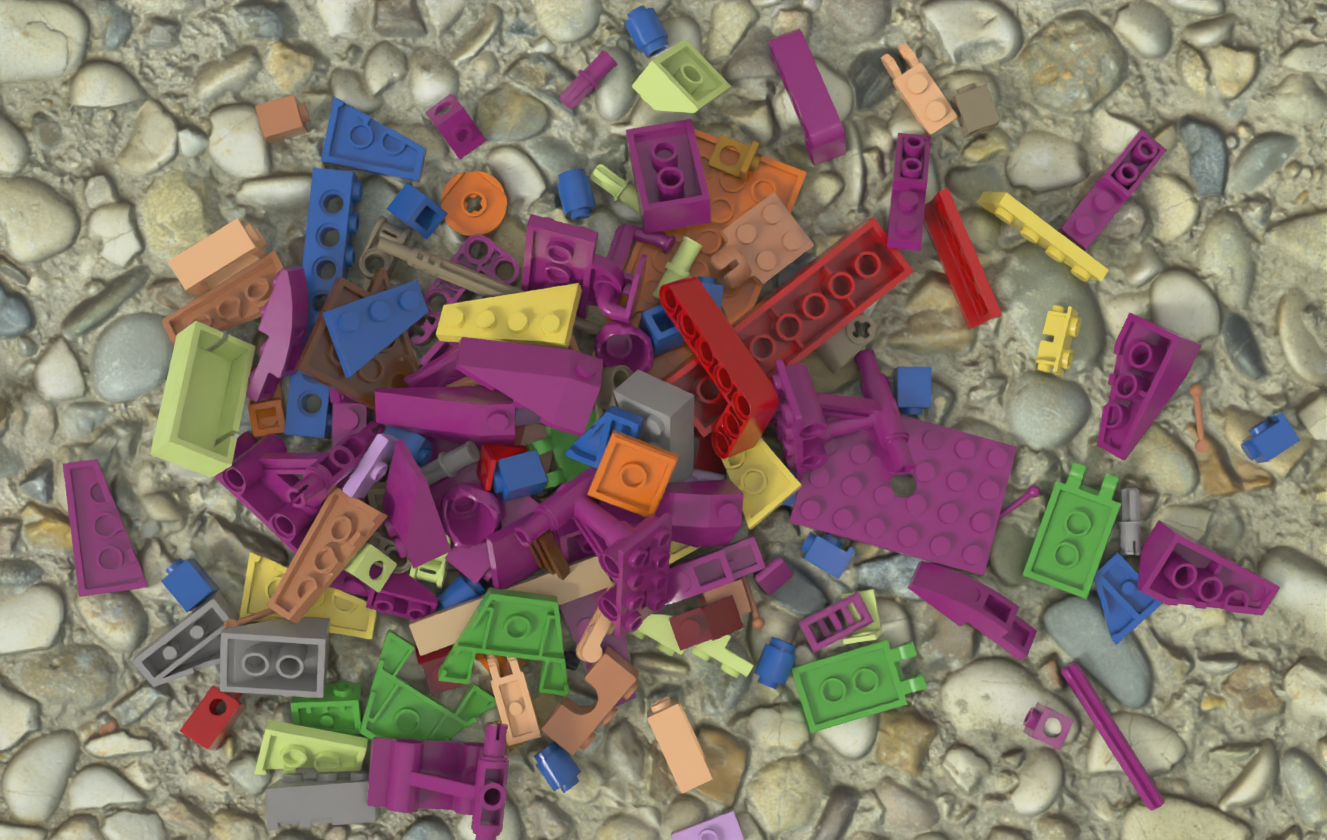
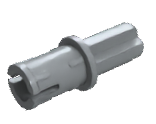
(450, 462)
(1129, 521)

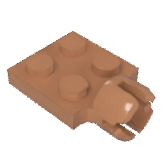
(759, 244)

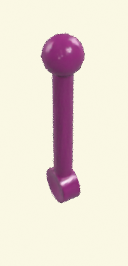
(1033, 491)

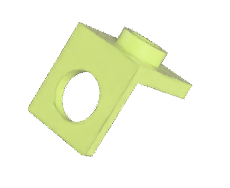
(362, 561)
(870, 631)

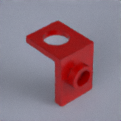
(489, 455)

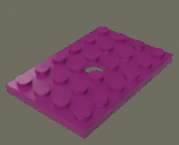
(943, 521)

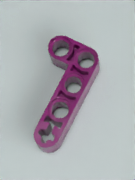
(809, 97)
(456, 294)

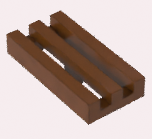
(548, 555)

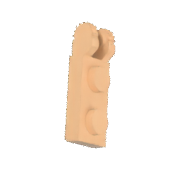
(920, 92)
(514, 701)

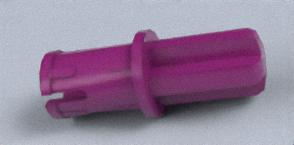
(587, 80)

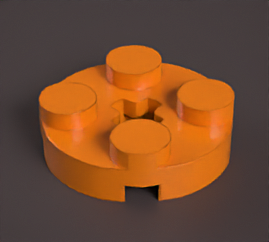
(472, 185)

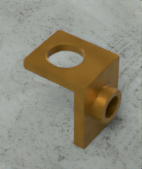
(747, 162)

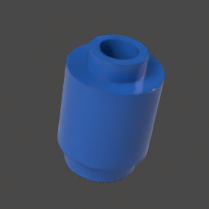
(647, 31)
(576, 194)
(460, 591)
(775, 663)
(557, 767)

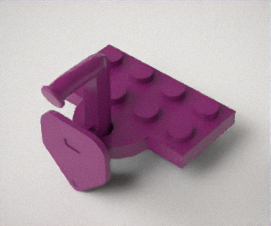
(567, 255)

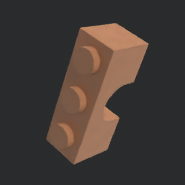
(574, 724)

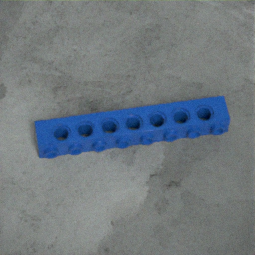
(325, 186)

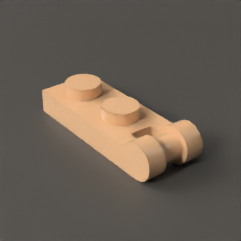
(589, 645)

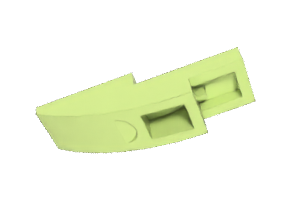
(659, 628)

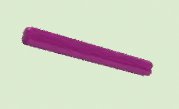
(1112, 736)

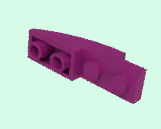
(1112, 190)
(908, 192)
(286, 324)
(713, 569)
(399, 596)
(973, 602)

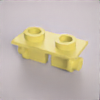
(1063, 329)

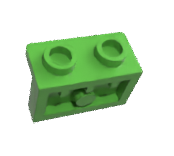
(335, 712)

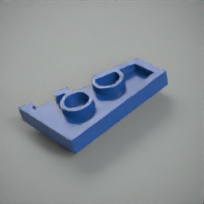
(368, 146)
(372, 323)

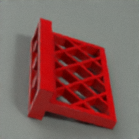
(959, 260)

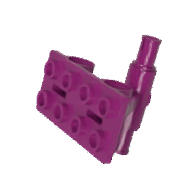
(811, 418)
(267, 486)
(629, 555)
(443, 776)

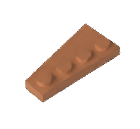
(230, 302)
(328, 547)

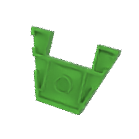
(516, 627)
(406, 712)

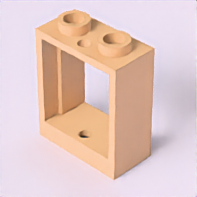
(219, 257)
(678, 743)

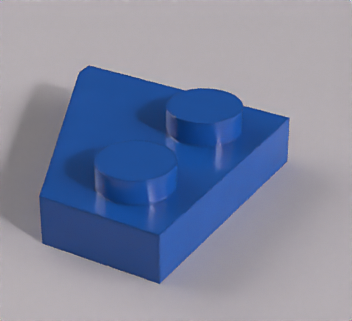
(593, 442)
(1120, 598)

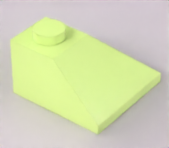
(680, 81)

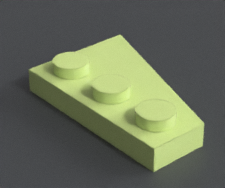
(298, 746)

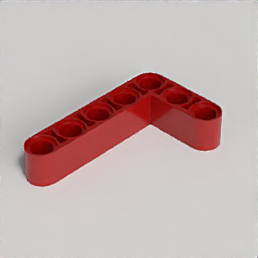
(728, 363)

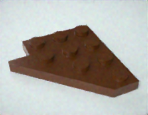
(382, 371)

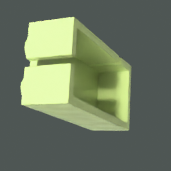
(203, 400)

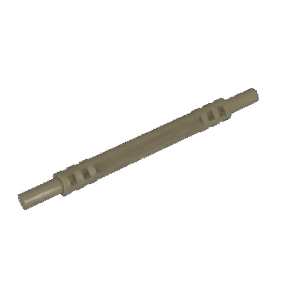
(464, 276)

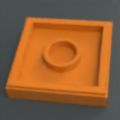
(632, 474)

